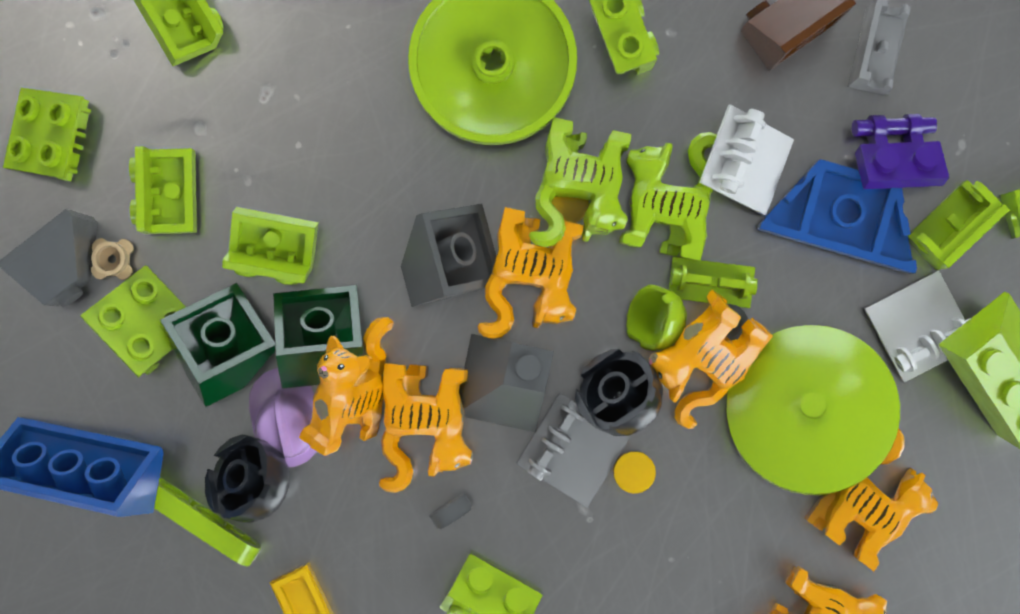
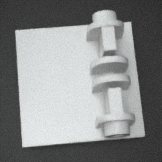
(747, 159)
(915, 323)

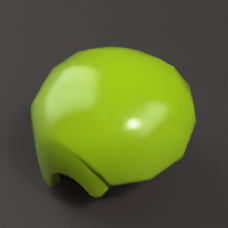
(656, 318)

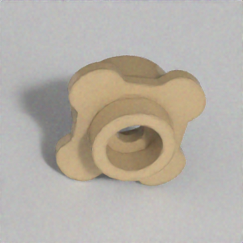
(100, 259)

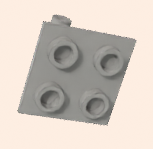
(571, 452)

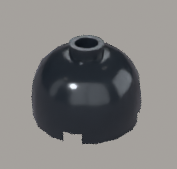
(619, 393)
(247, 480)

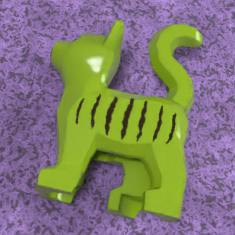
(581, 177)
(676, 206)

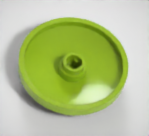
(492, 67)
(814, 411)

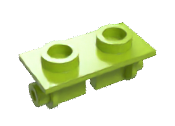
(695, 279)

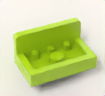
(182, 27)
(626, 35)
(164, 190)
(271, 246)
(488, 590)

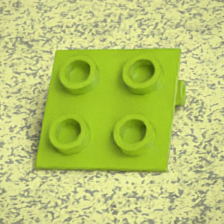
(46, 133)
(131, 320)

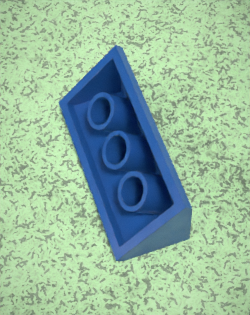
(79, 468)

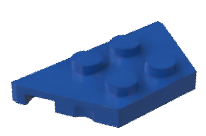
(840, 216)

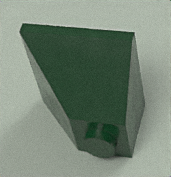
(305, 324)
(219, 343)

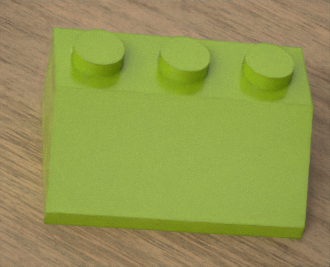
(988, 363)

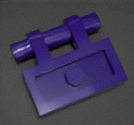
(899, 164)

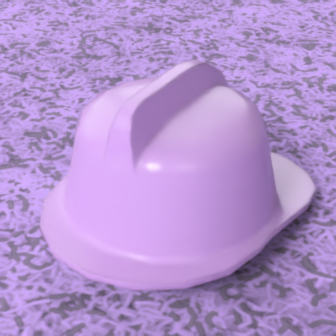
(281, 415)

